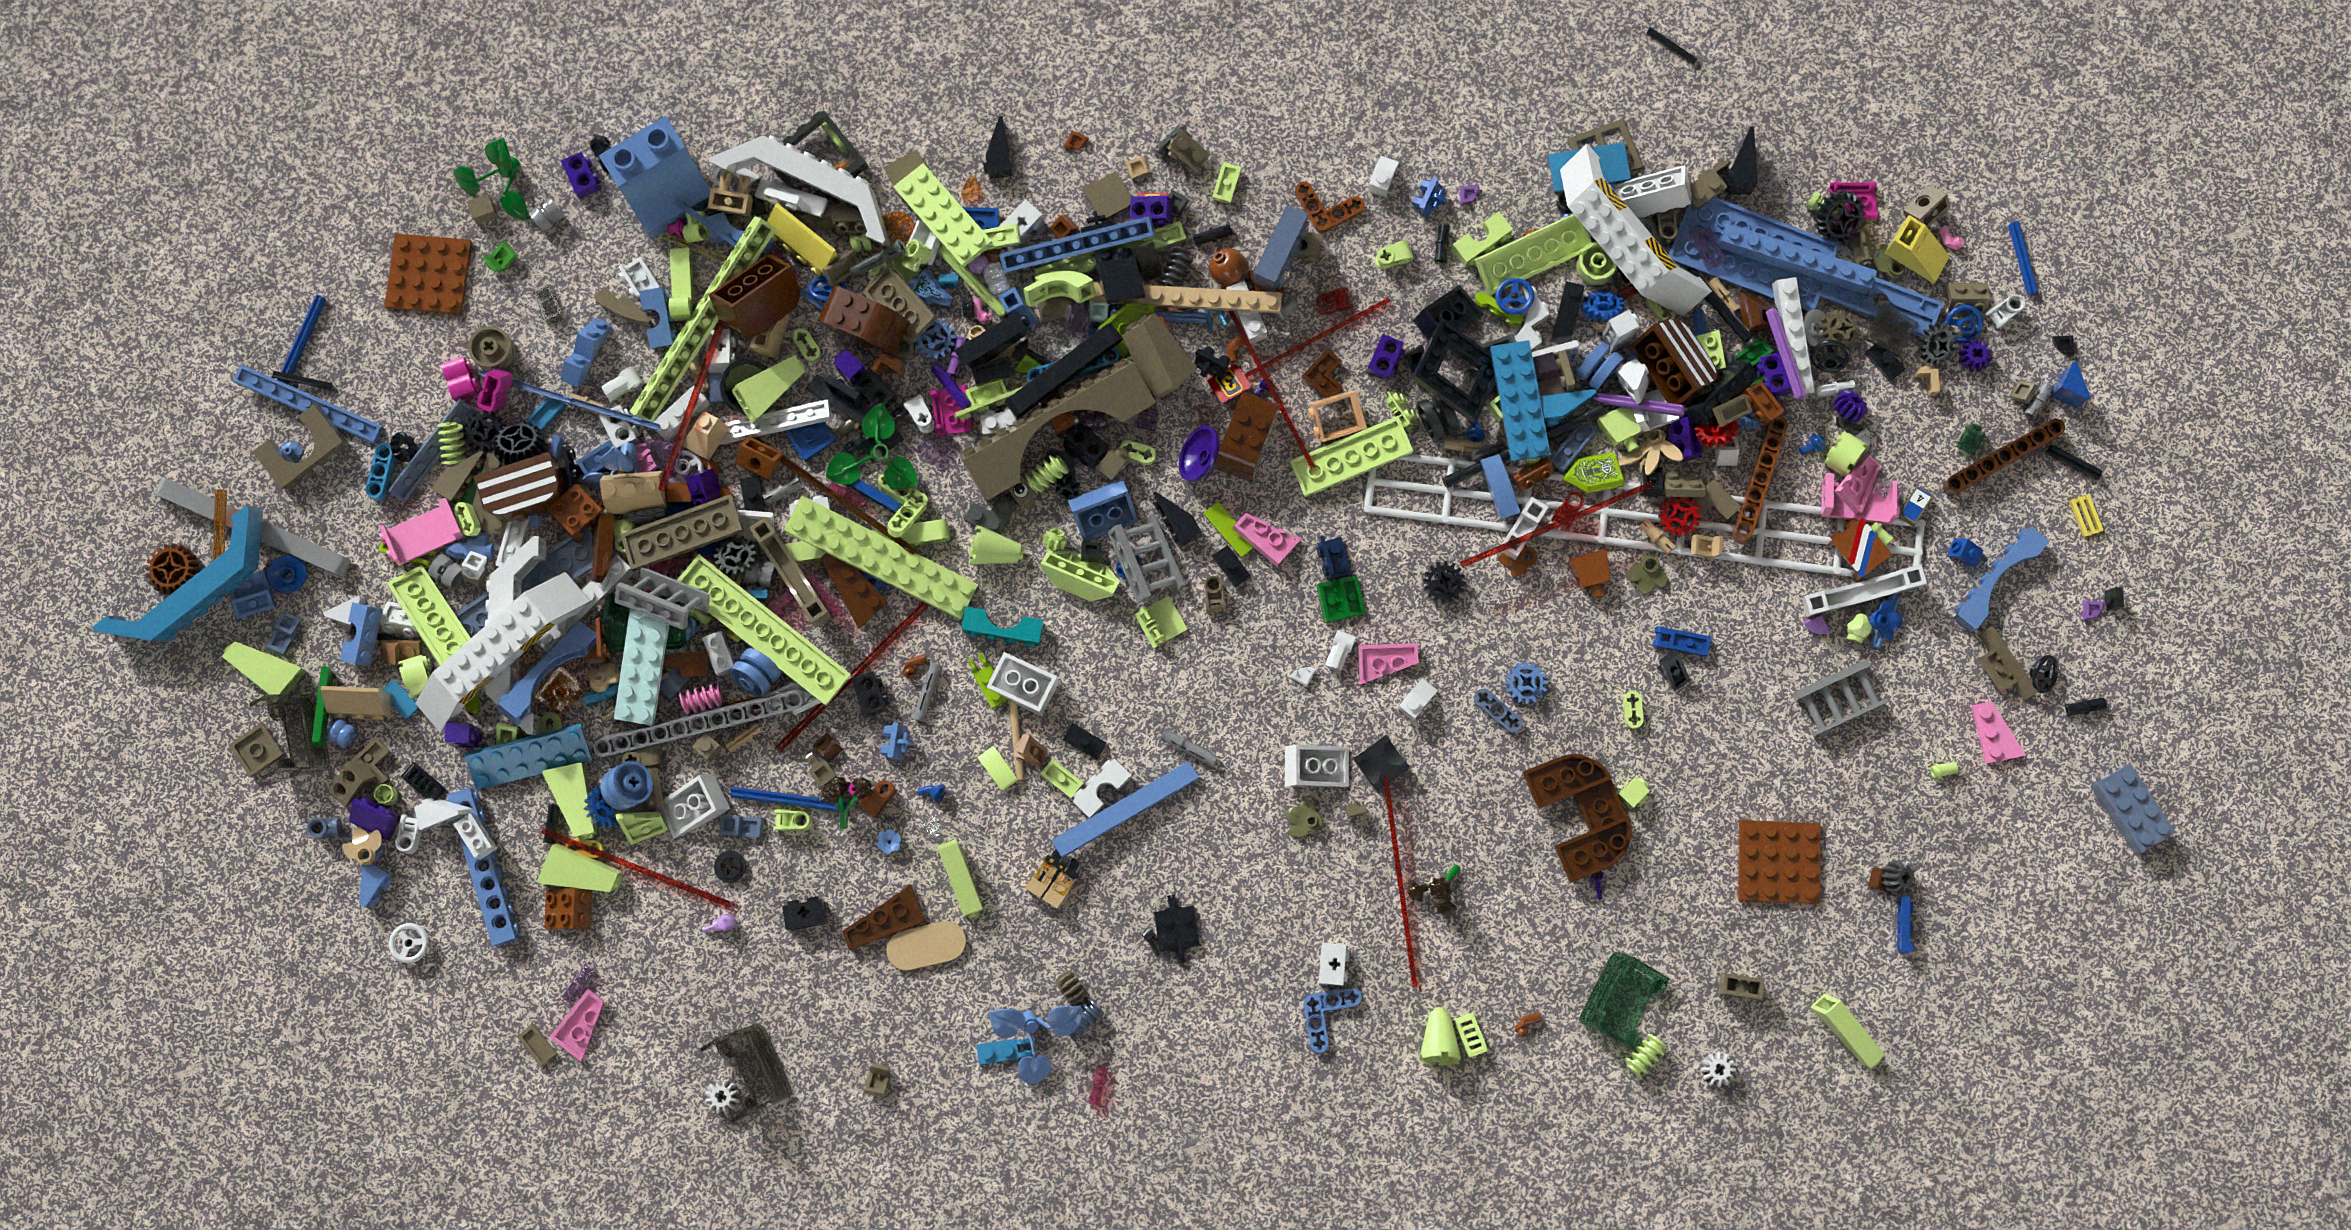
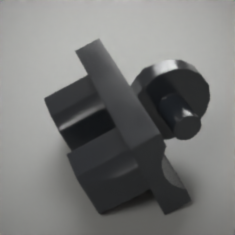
(1096, 219)
(1211, 365)

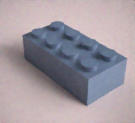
(1280, 249)
(2133, 809)

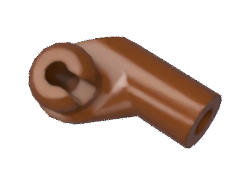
(1232, 346)
(711, 464)
(912, 664)
(1521, 1027)

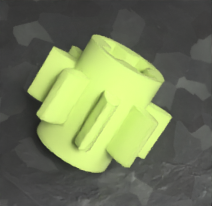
(1055, 540)

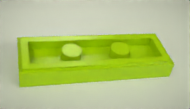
(1223, 523)

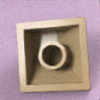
(705, 435)

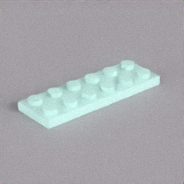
(641, 669)

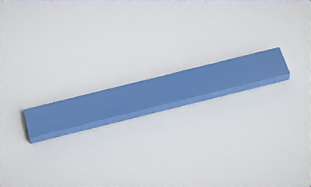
(302, 401)
(1125, 809)

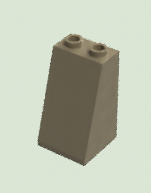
(1157, 356)

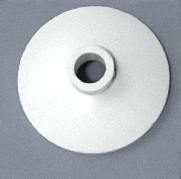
(1811, 322)

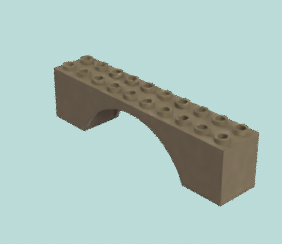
(997, 460)

